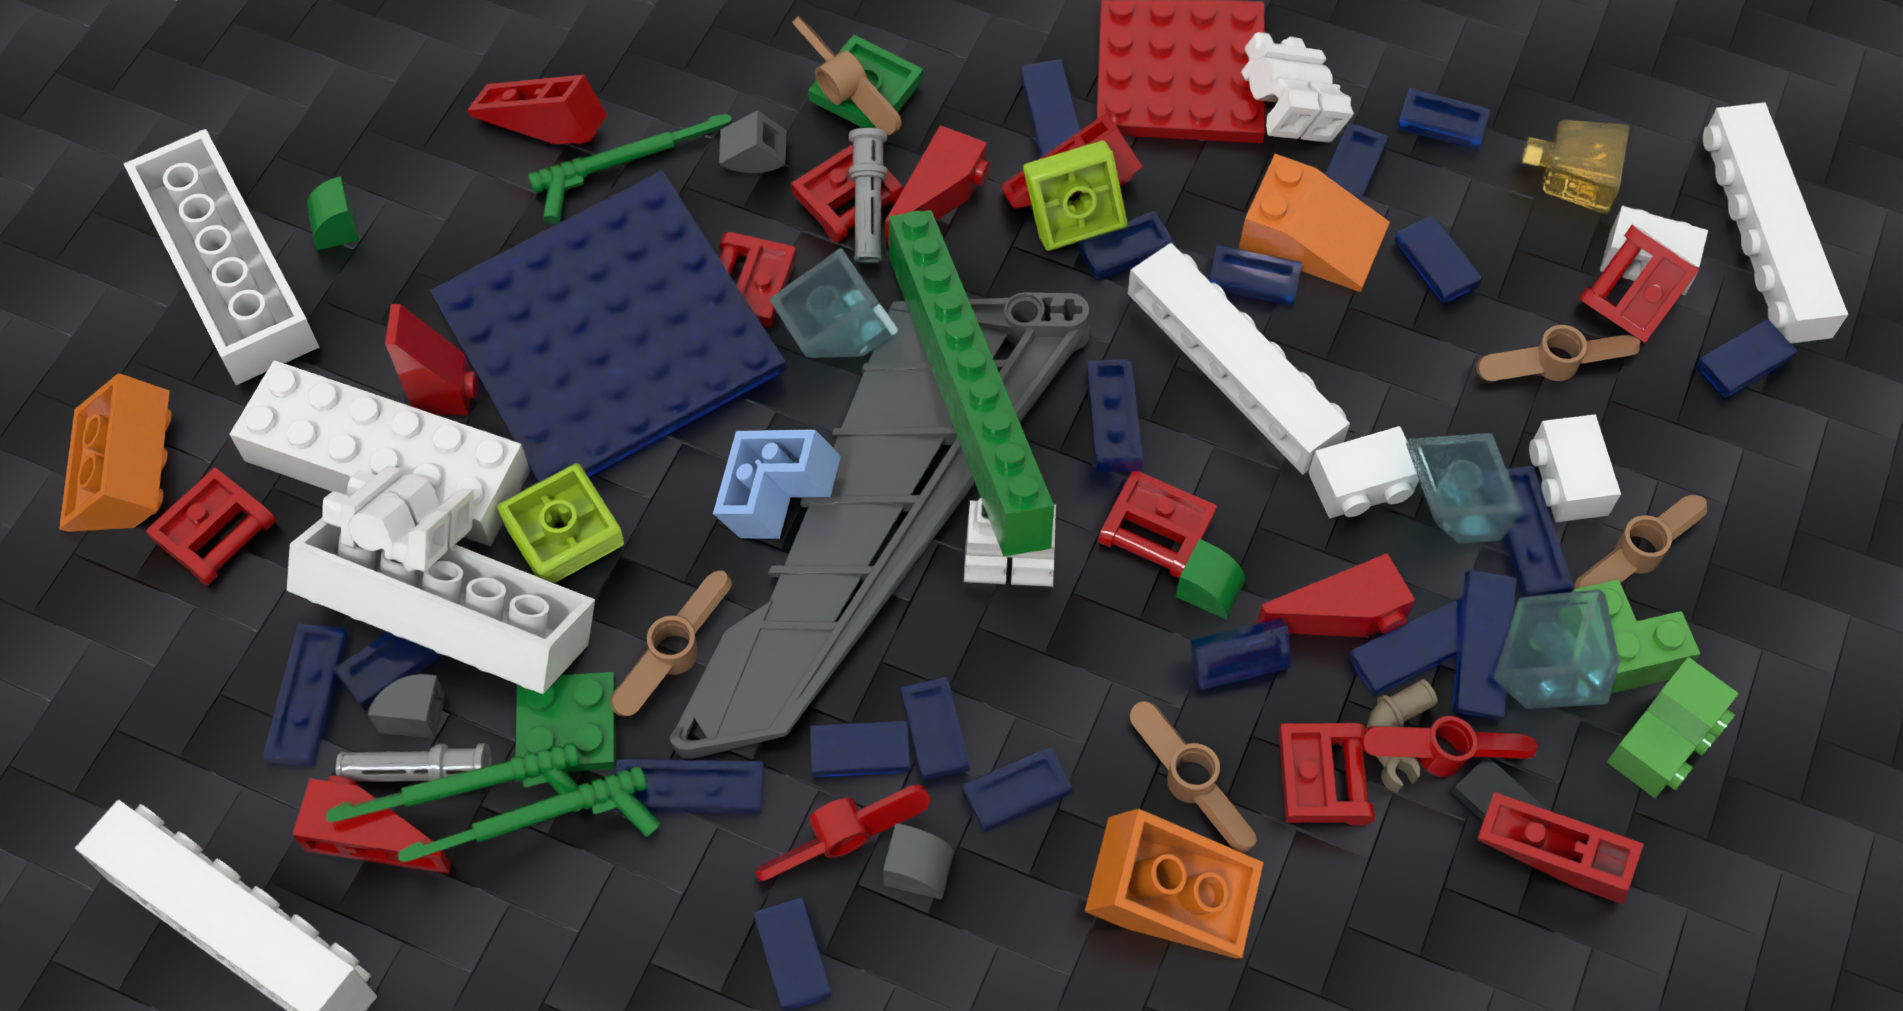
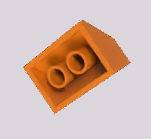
(116, 456)

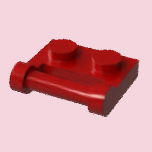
(830, 187)
(764, 272)
(1652, 291)
(1163, 511)
(201, 516)
(1310, 777)

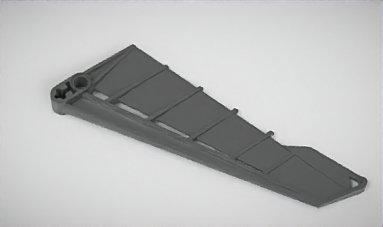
(897, 422)

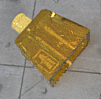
(1581, 162)

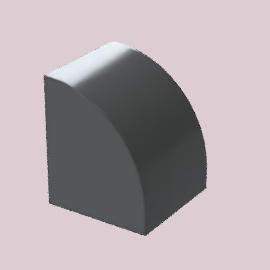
(753, 144)
(409, 707)
(917, 862)

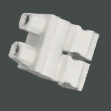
(1300, 85)
(399, 516)
(986, 562)

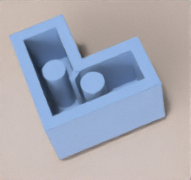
(766, 472)

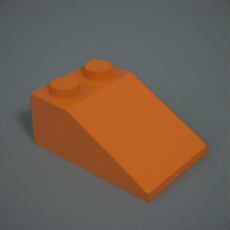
(1315, 222)
(1174, 884)

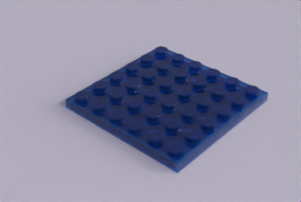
(607, 330)

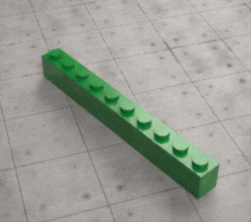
(971, 386)

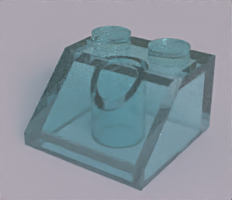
(833, 311)
(1466, 485)
(1560, 651)

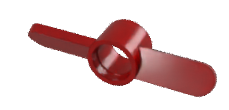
(1422, 744)
(844, 828)

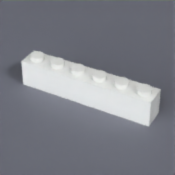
(1774, 223)
(1237, 356)

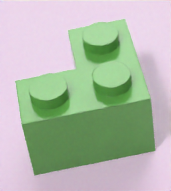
(1647, 648)
(1680, 720)

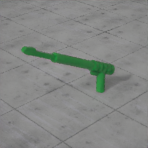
(571, 174)
(530, 769)
(599, 796)

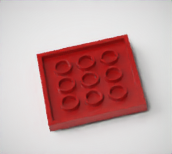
(1179, 69)

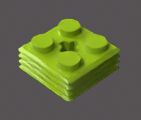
(1099, 200)
(568, 498)

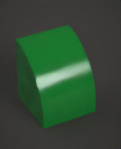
(331, 215)
(1211, 580)

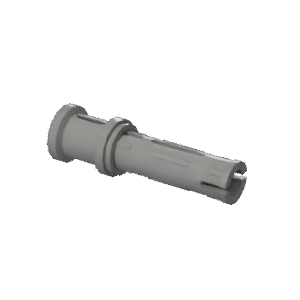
(868, 174)
(411, 766)

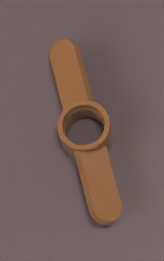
(845, 78)
(1543, 361)
(1659, 531)
(654, 665)
(1173, 752)

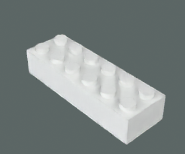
(221, 256)
(333, 430)
(457, 607)
(223, 914)

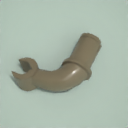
(1394, 712)

